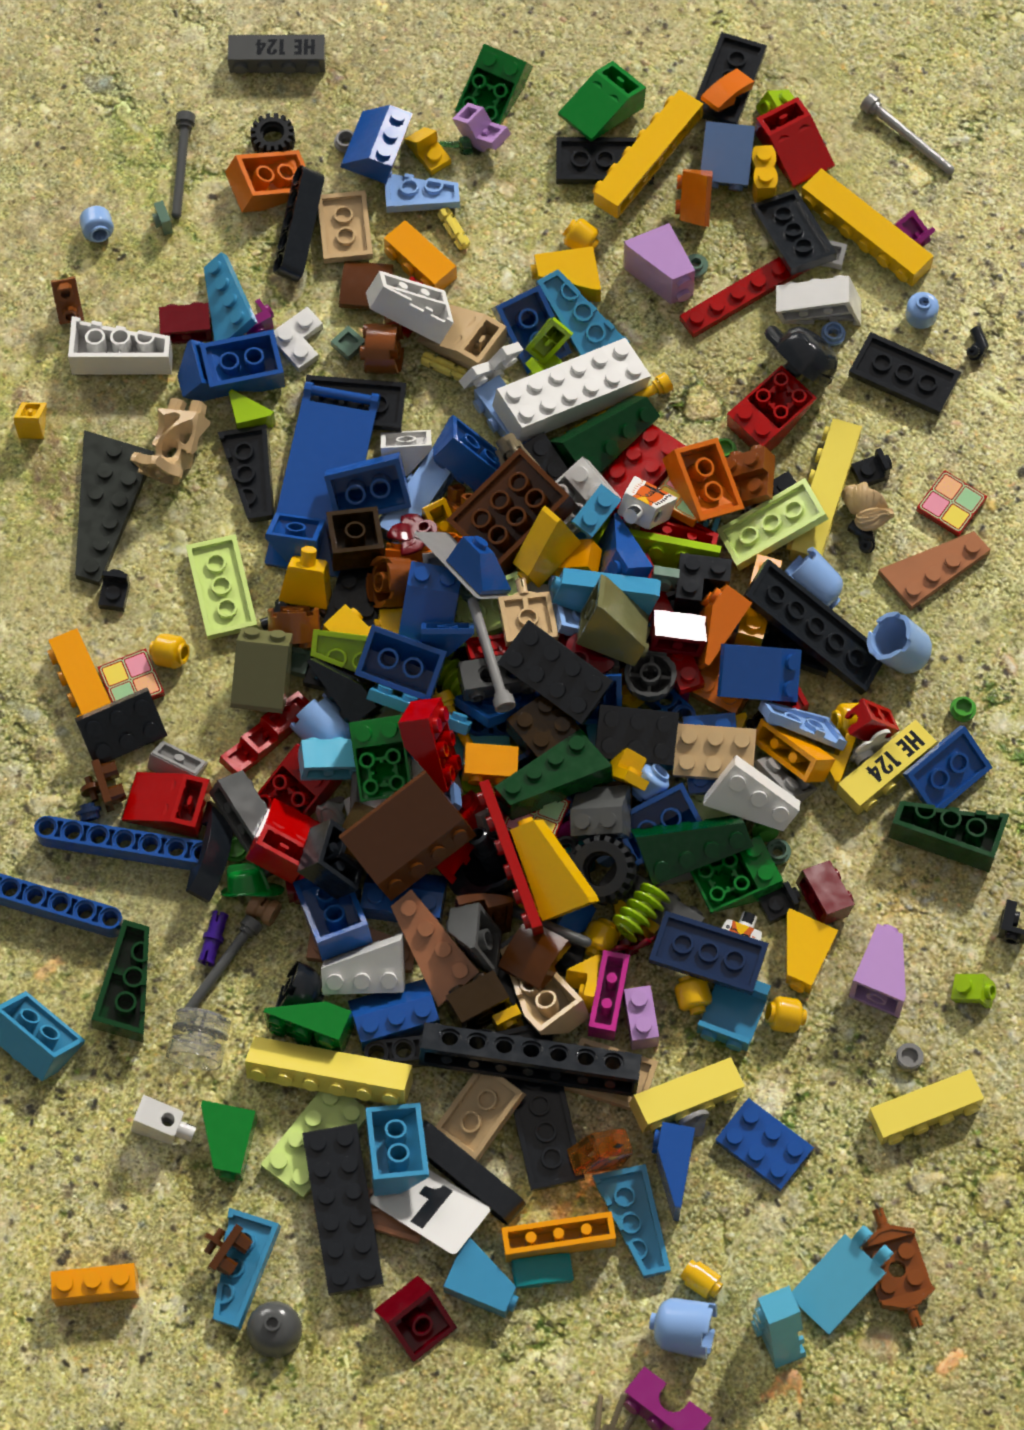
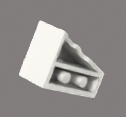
(818, 300)
(411, 305)
(752, 796)
(367, 969)

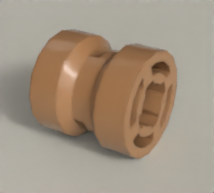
(264, 909)

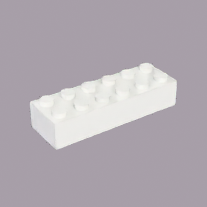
(570, 390)

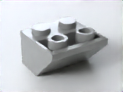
(784, 778)

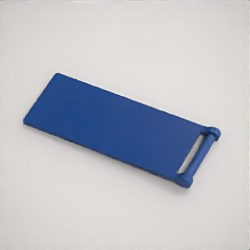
(322, 440)

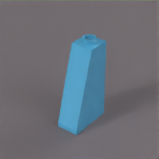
(575, 586)

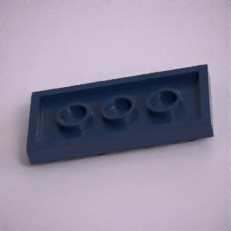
(708, 953)

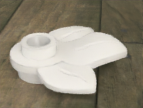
(868, 748)

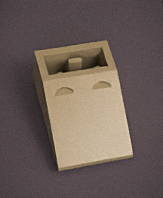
(471, 339)

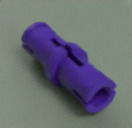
(213, 938)

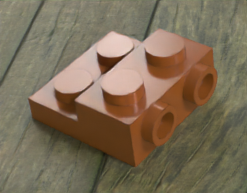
(753, 474)

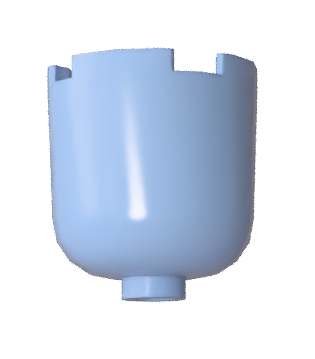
(817, 577)
(899, 643)
(321, 721)
(684, 1327)

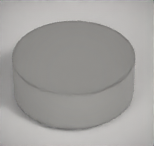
(909, 1057)

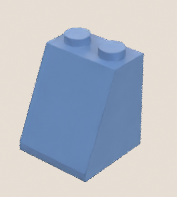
(728, 154)

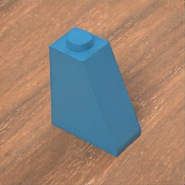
(480, 1281)

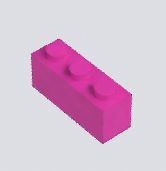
(608, 995)

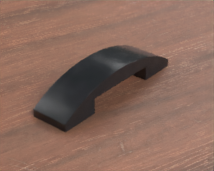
(213, 855)

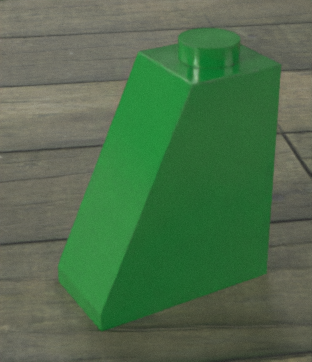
(229, 1138)

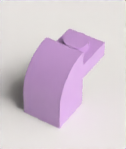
(476, 124)

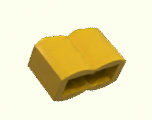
(763, 173)

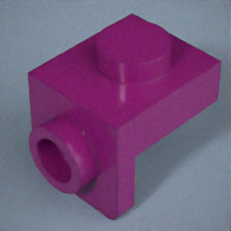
(915, 228)
(264, 318)

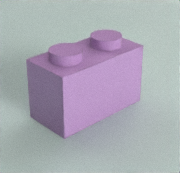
(641, 1017)

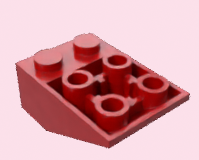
(795, 140)
(770, 410)
(430, 740)
(288, 788)
(168, 802)
(281, 840)

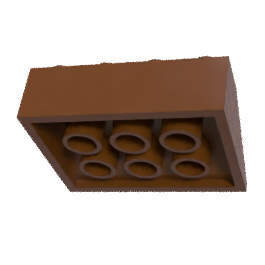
(508, 506)
(407, 835)

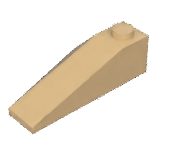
(553, 1009)

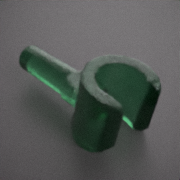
(464, 145)

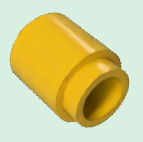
(701, 1279)

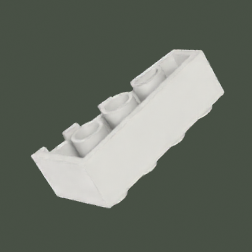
(117, 351)

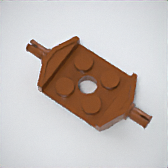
(914, 1286)

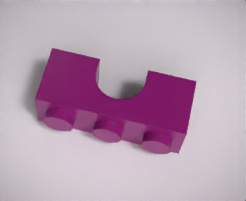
(644, 1400)

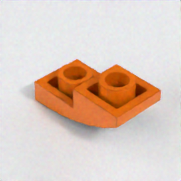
(724, 91)

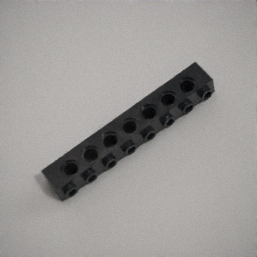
(530, 1059)

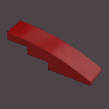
(264, 736)

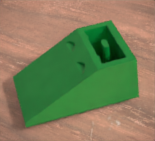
(495, 83)
(604, 101)
(379, 757)
(738, 878)
(312, 1023)

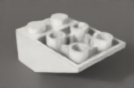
(580, 483)

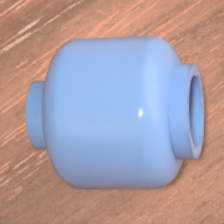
(96, 224)
(922, 310)
(657, 779)

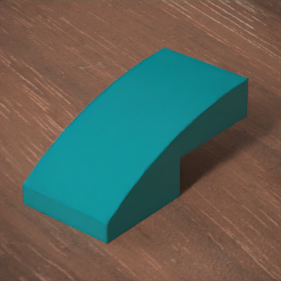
(542, 1270)

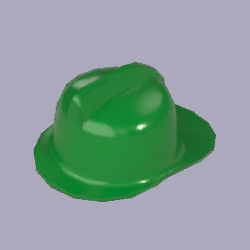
(249, 880)

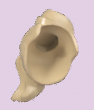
(867, 506)

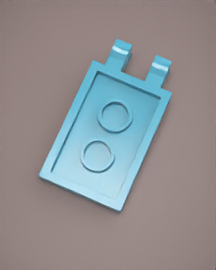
(841, 1280)

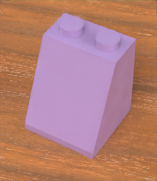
(660, 264)
(881, 972)

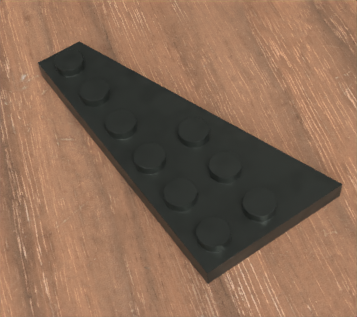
(106, 501)

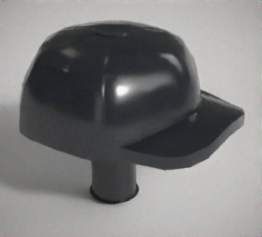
(805, 354)
(485, 869)

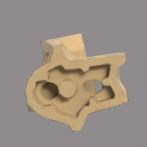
(175, 430)

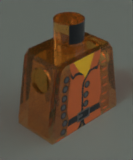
(610, 1152)

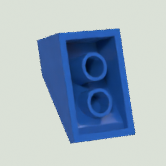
(524, 318)
(244, 363)
(621, 551)
(429, 598)
(759, 672)
(334, 923)
(673, 1151)

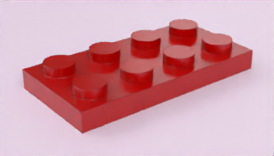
(643, 460)

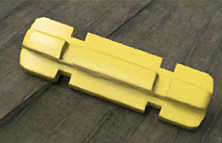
(453, 228)
(443, 365)

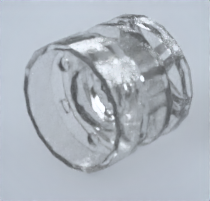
(198, 1038)

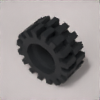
(272, 124)

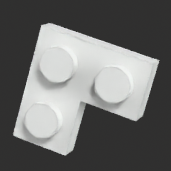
(292, 339)
(484, 372)

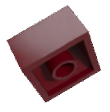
(415, 1318)

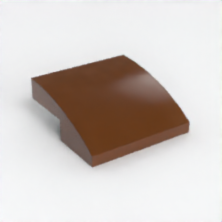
(356, 281)
(497, 906)
(533, 957)

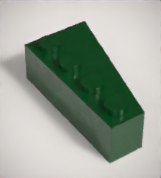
(607, 434)
(554, 775)
(951, 833)
(689, 845)
(123, 992)

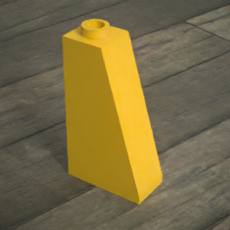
(550, 871)

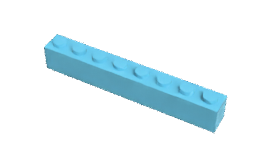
(335, 758)

